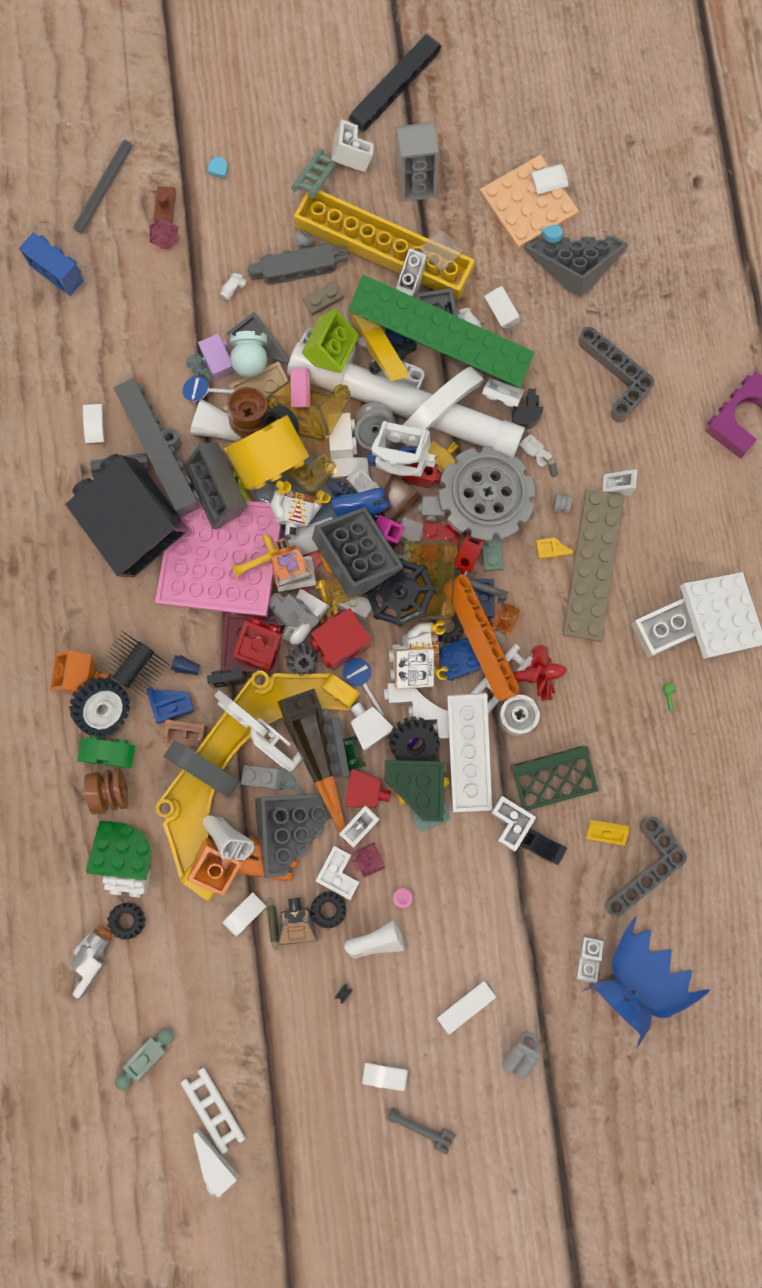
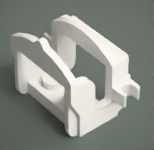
(396, 459)

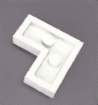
(332, 876)

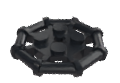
(407, 599)

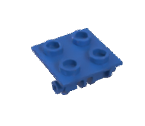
(458, 658)

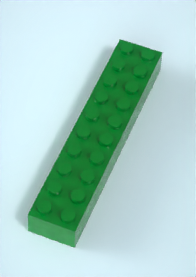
(440, 331)

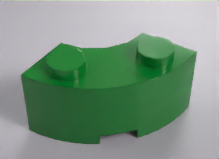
(106, 753)

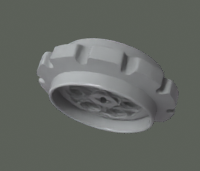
(457, 480)

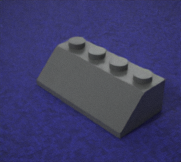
(215, 484)

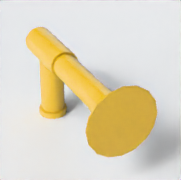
(239, 569)

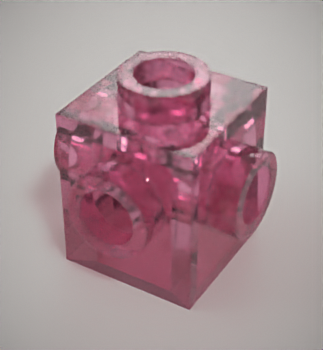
(164, 234)
(368, 860)

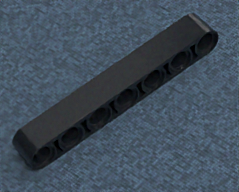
(395, 82)

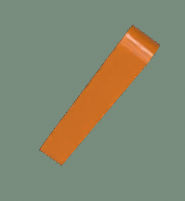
(483, 640)

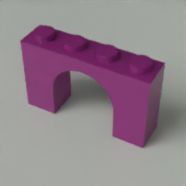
(725, 427)

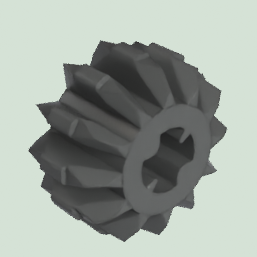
(301, 659)

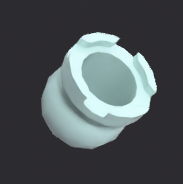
(248, 355)

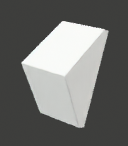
(620, 482)
(359, 826)

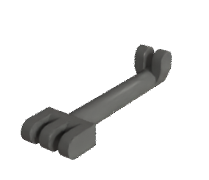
(502, 594)
(440, 1139)

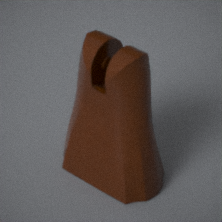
(400, 497)

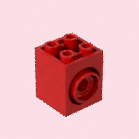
(340, 639)

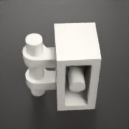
(133, 886)

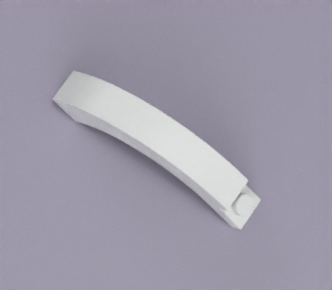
(445, 398)

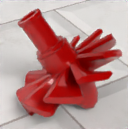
(541, 672)

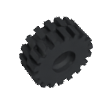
(410, 730)

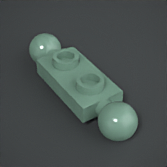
(144, 1059)

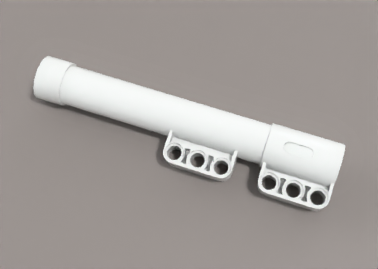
(406, 397)

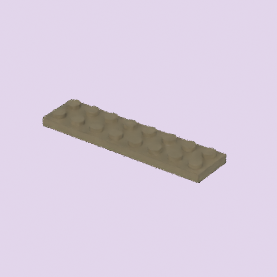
(593, 565)

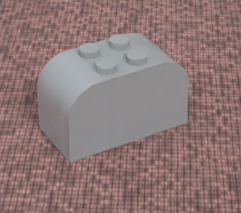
(416, 161)

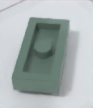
(492, 555)

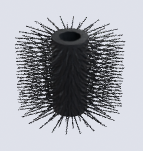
(134, 663)

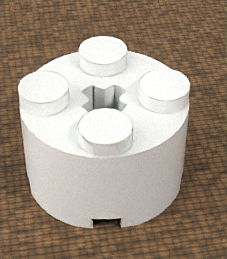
(528, 710)

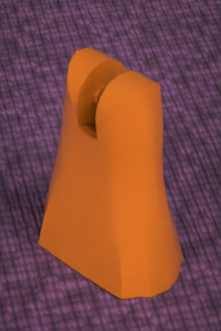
(253, 864)

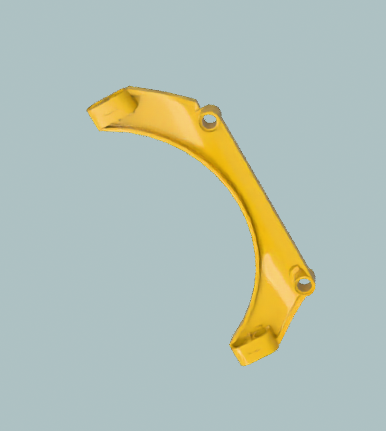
(193, 799)

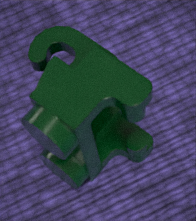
(352, 754)

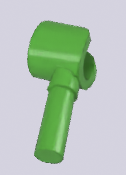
(668, 689)

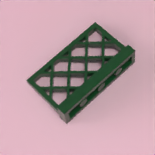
(549, 761)

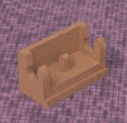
(184, 733)

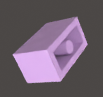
(216, 356)

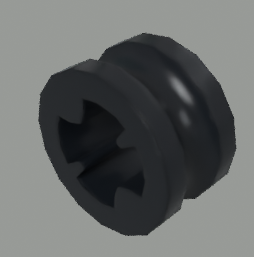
(343, 993)

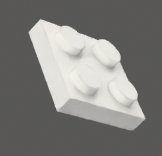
(502, 391)

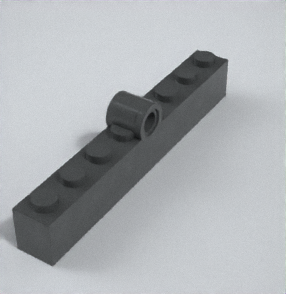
(158, 446)

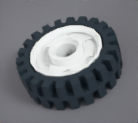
(88, 699)

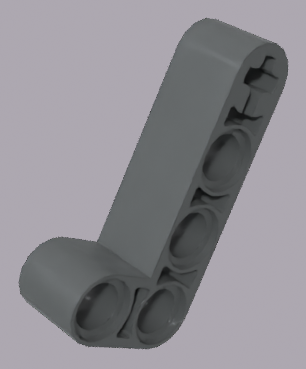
(201, 768)

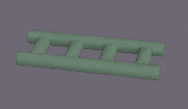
(319, 180)

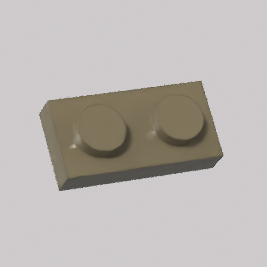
(323, 298)

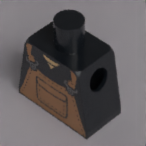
(296, 924)

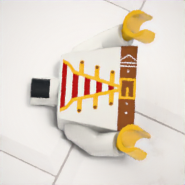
(294, 508)
(425, 636)

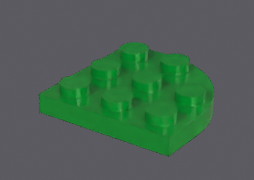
(119, 852)

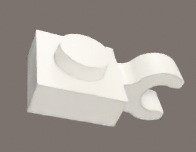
(535, 448)

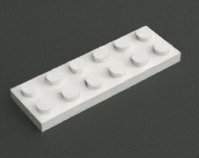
(469, 752)

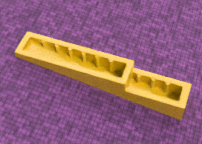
(380, 348)

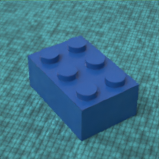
(51, 263)

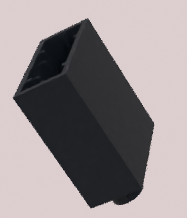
(125, 515)

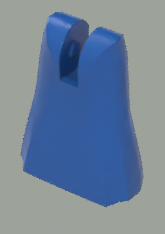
(351, 502)

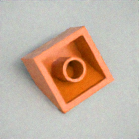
(211, 870)

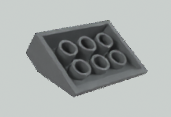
(356, 551)

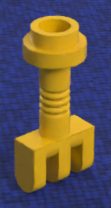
(320, 585)

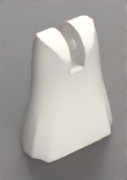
(212, 422)
(299, 634)
(227, 839)
(383, 940)

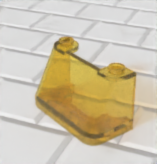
(322, 415)
(440, 560)

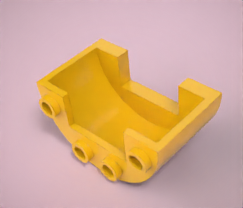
(267, 453)

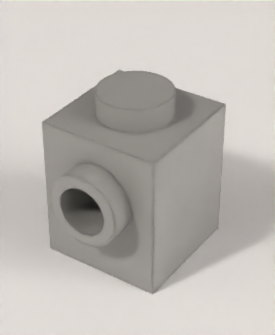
(430, 509)

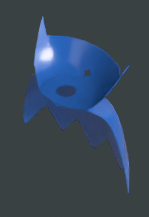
(649, 975)

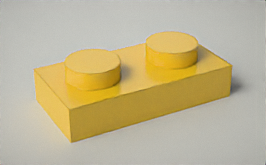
(607, 832)

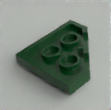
(419, 786)

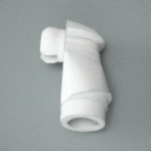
(229, 287)
(465, 314)

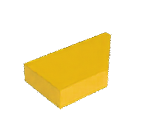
(551, 548)

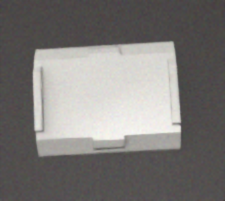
(549, 178)

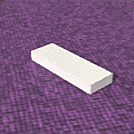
(466, 1007)

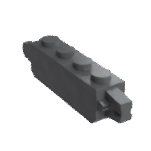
(297, 264)

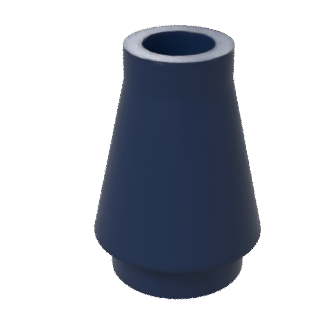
(184, 666)

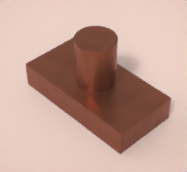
(164, 204)

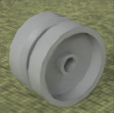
(369, 422)

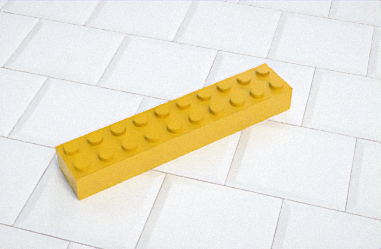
(376, 239)

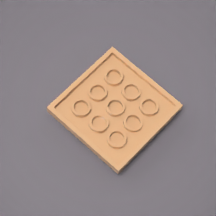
(521, 209)

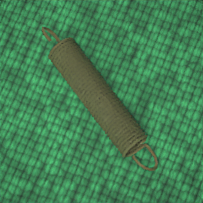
(272, 923)

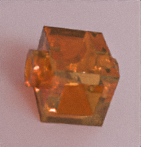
(506, 619)

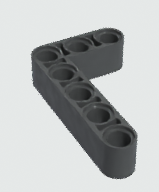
(619, 370)
(650, 872)

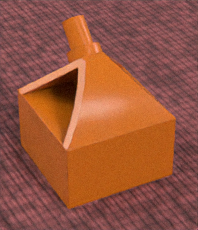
(72, 670)

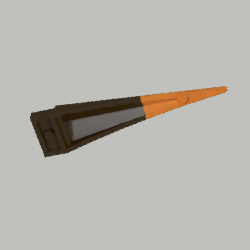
(305, 725)

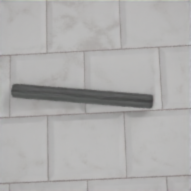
(102, 186)

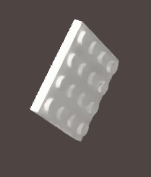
(722, 615)

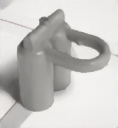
(522, 1058)

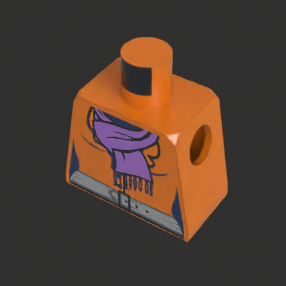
(288, 564)

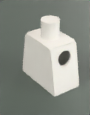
(369, 726)

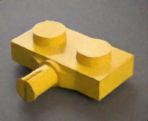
(443, 456)

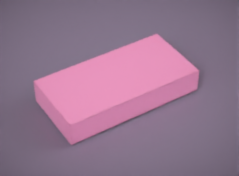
(300, 388)

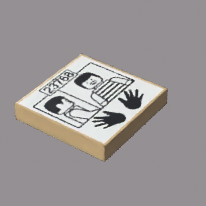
(414, 668)

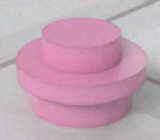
(402, 898)

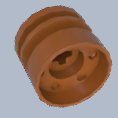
(246, 410)
(101, 791)

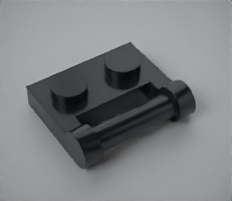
(219, 679)

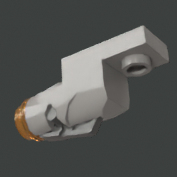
(290, 610)
(87, 959)

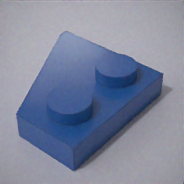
(169, 704)

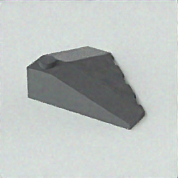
(577, 263)
(286, 828)

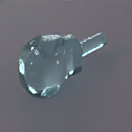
(197, 365)
(287, 781)

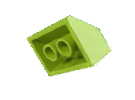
(330, 342)

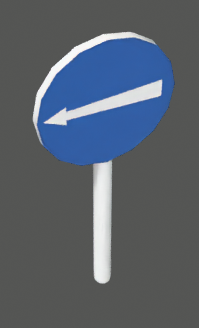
(198, 387)
(357, 673)

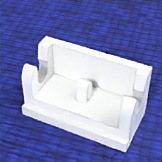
(502, 308)

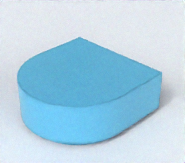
(218, 167)
(552, 233)

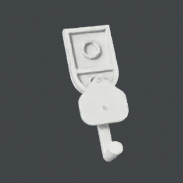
(258, 732)

